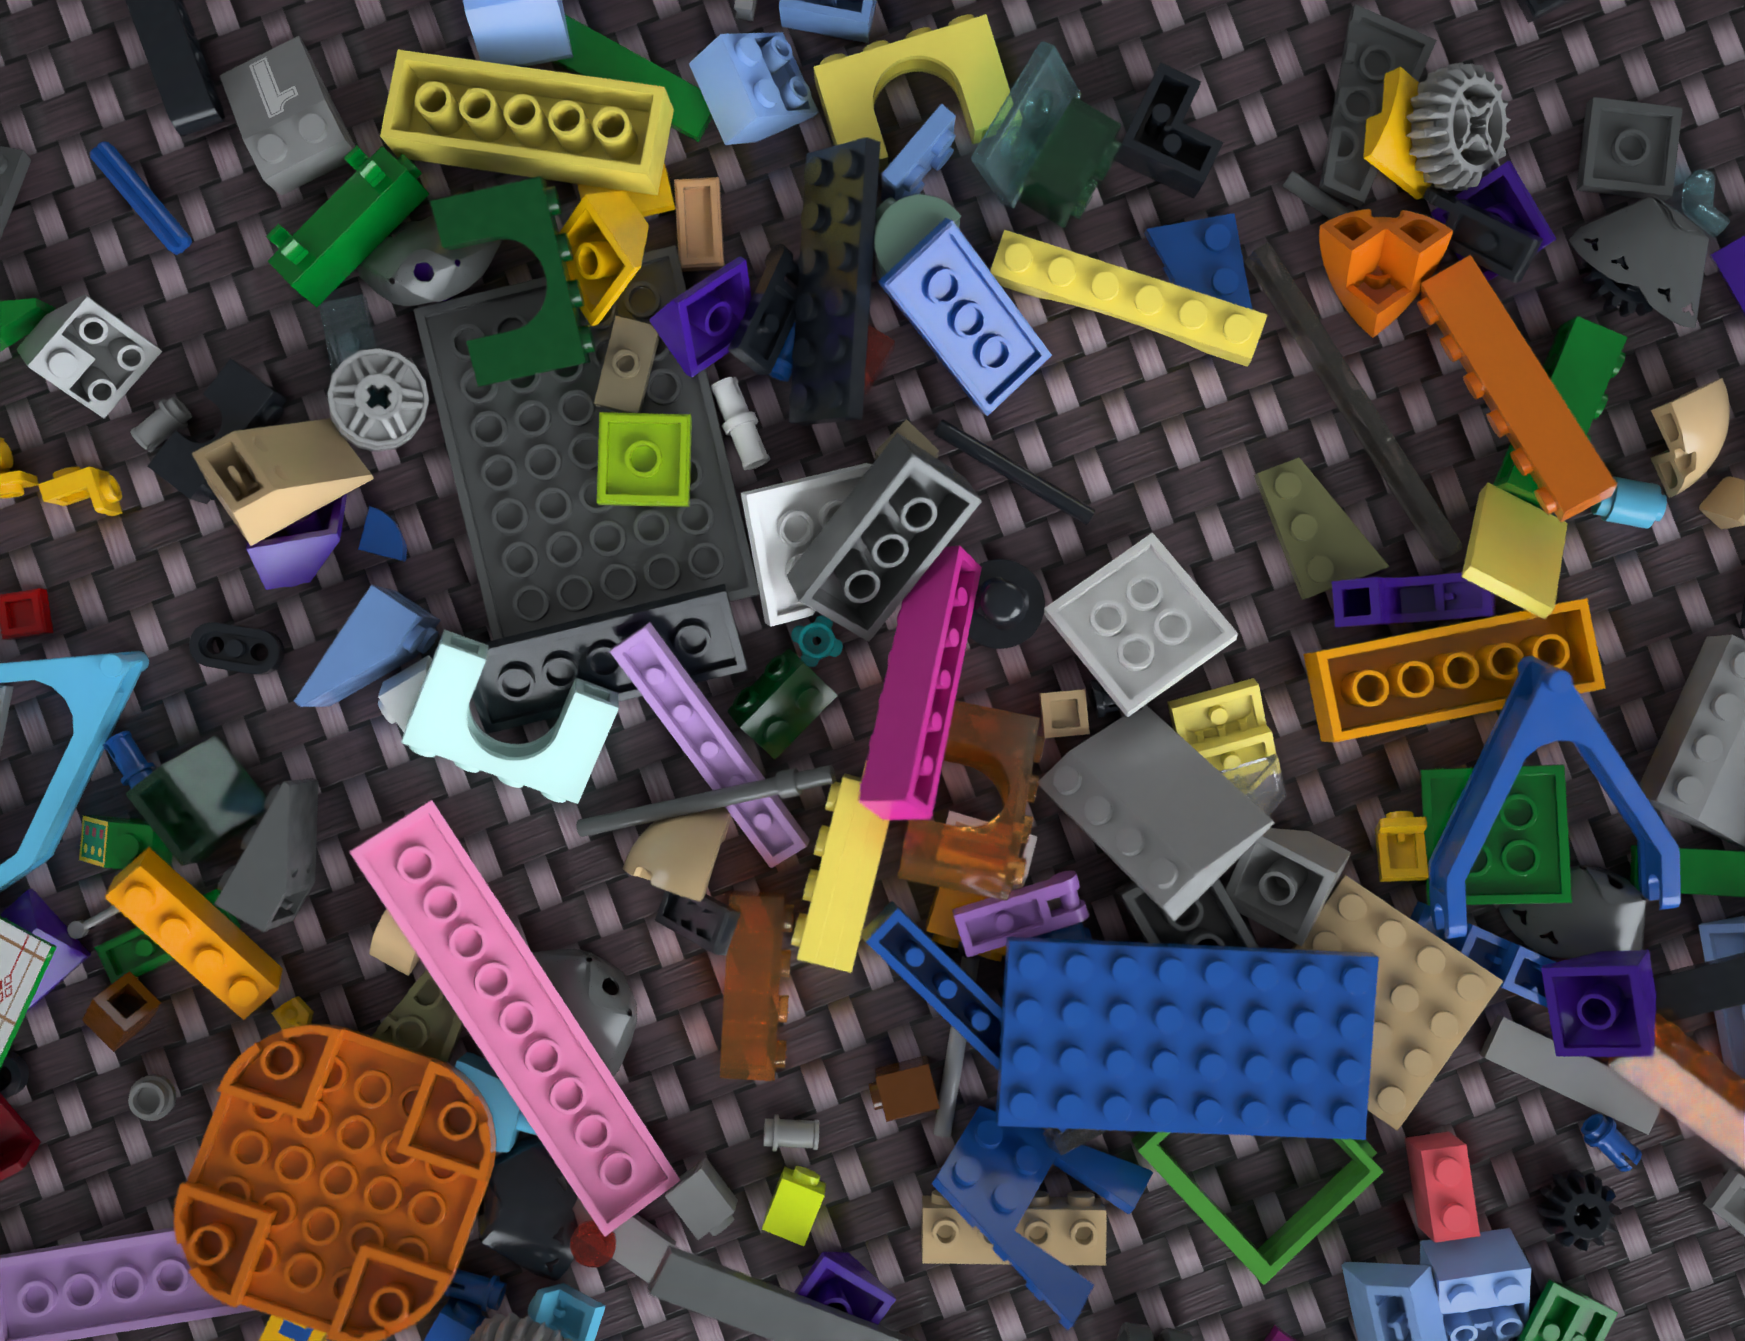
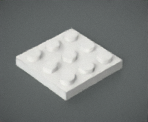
(1140, 624)

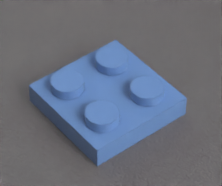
(924, 151)

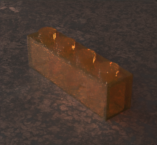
(753, 987)
(1691, 1087)

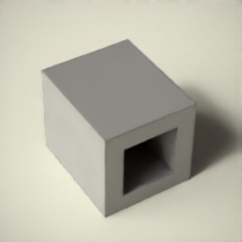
(703, 1200)

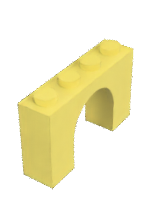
(959, 54)

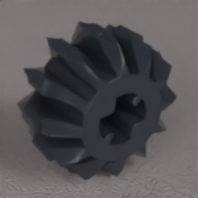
(1592, 1219)

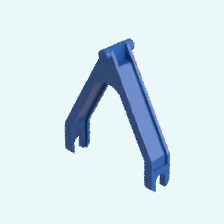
(1538, 712)

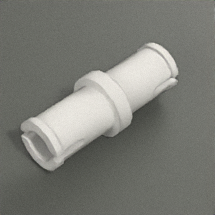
(740, 423)

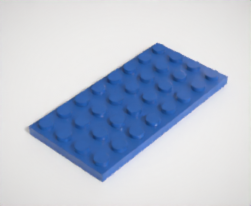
(1186, 1038)

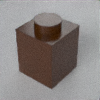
(121, 1011)
(904, 1089)

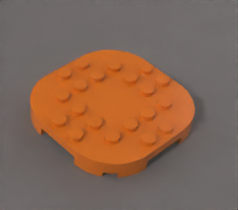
(336, 1182)

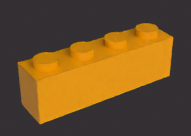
(195, 933)

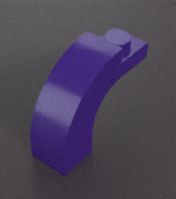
(1409, 600)

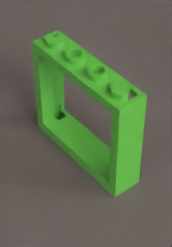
(1296, 1232)

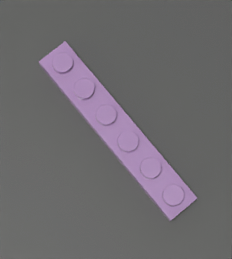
(707, 741)

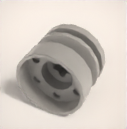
(377, 427)

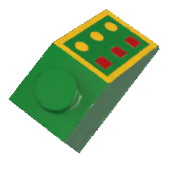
(118, 841)

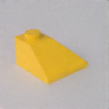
(606, 248)

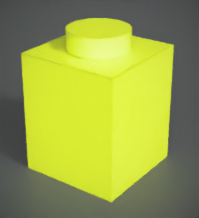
(794, 1204)

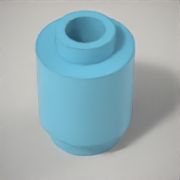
(1632, 504)

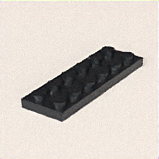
(834, 283)
(534, 670)

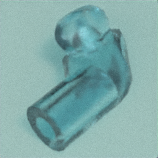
(1698, 202)

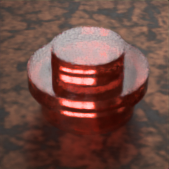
(590, 1246)

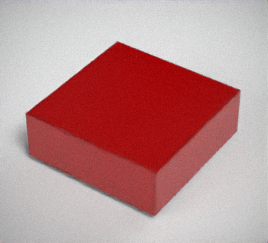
(25, 614)

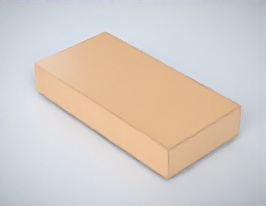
(699, 224)

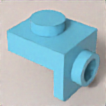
(567, 1311)

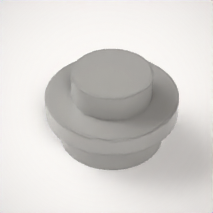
(152, 1097)

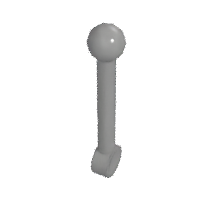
(80, 928)

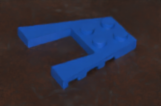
(996, 1176)

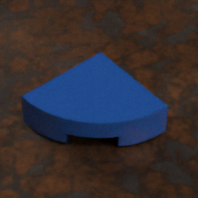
(382, 536)

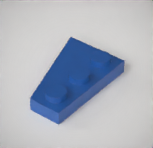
(1204, 257)

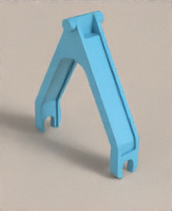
(96, 695)

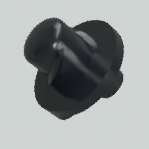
(1006, 605)

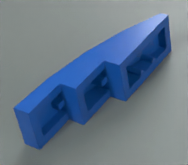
(1510, 962)

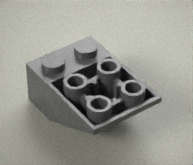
(276, 860)

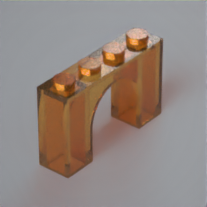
(986, 856)

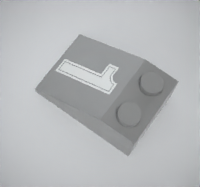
(287, 117)

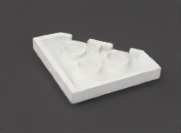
(782, 526)

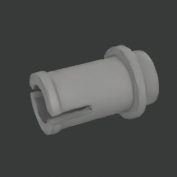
(161, 424)
(791, 1133)

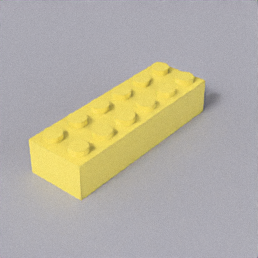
(528, 122)

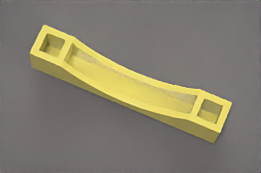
(1154, 304)

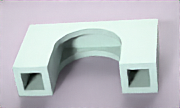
(552, 764)

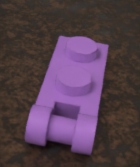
(1025, 914)

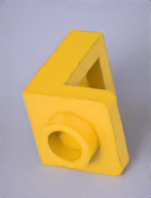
(77, 484)
(1401, 847)

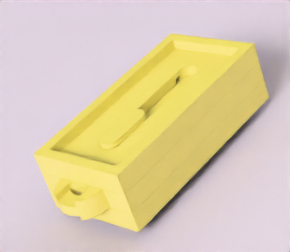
(844, 882)

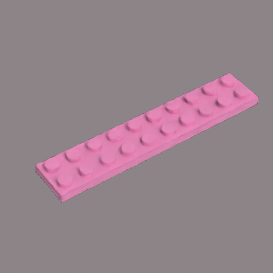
(515, 1016)

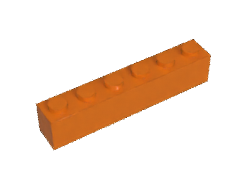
(1515, 390)

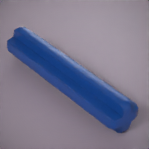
(140, 197)

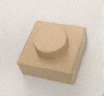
(1064, 713)

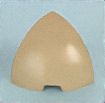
(1694, 433)
(680, 852)

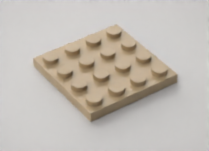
(1423, 994)

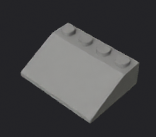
(1701, 754)
(1155, 808)

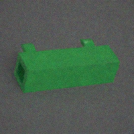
(348, 224)

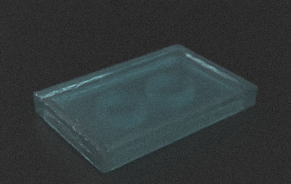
(1025, 123)

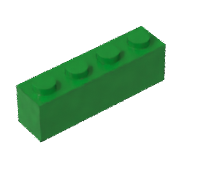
(1580, 369)

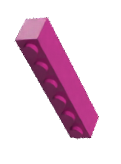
(920, 689)

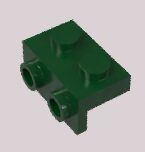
(781, 703)

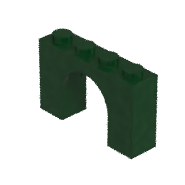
(524, 214)

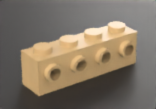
(1064, 1227)

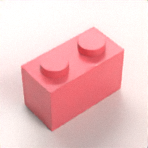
(1442, 1186)

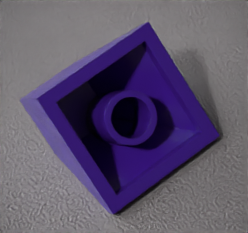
(300, 549)
(1602, 1004)

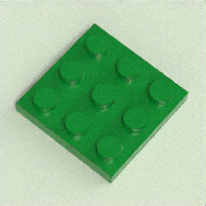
(1527, 845)

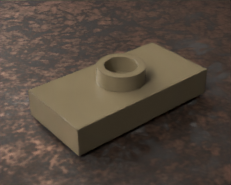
(627, 366)

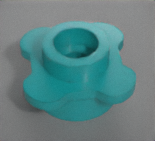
(804, 638)

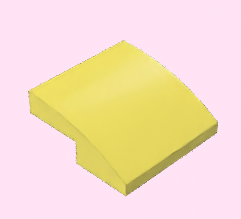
(1224, 724)

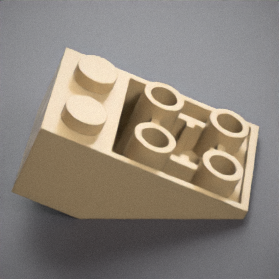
(279, 473)

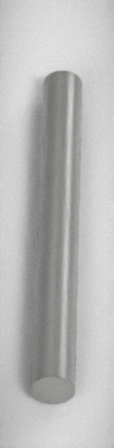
(953, 1066)

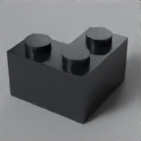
(1160, 142)

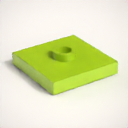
(644, 459)

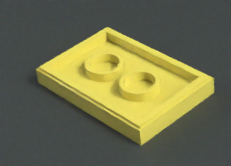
(1515, 551)

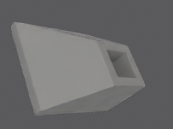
(88, 353)

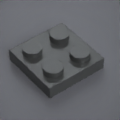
(1629, 148)

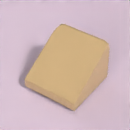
(1726, 503)

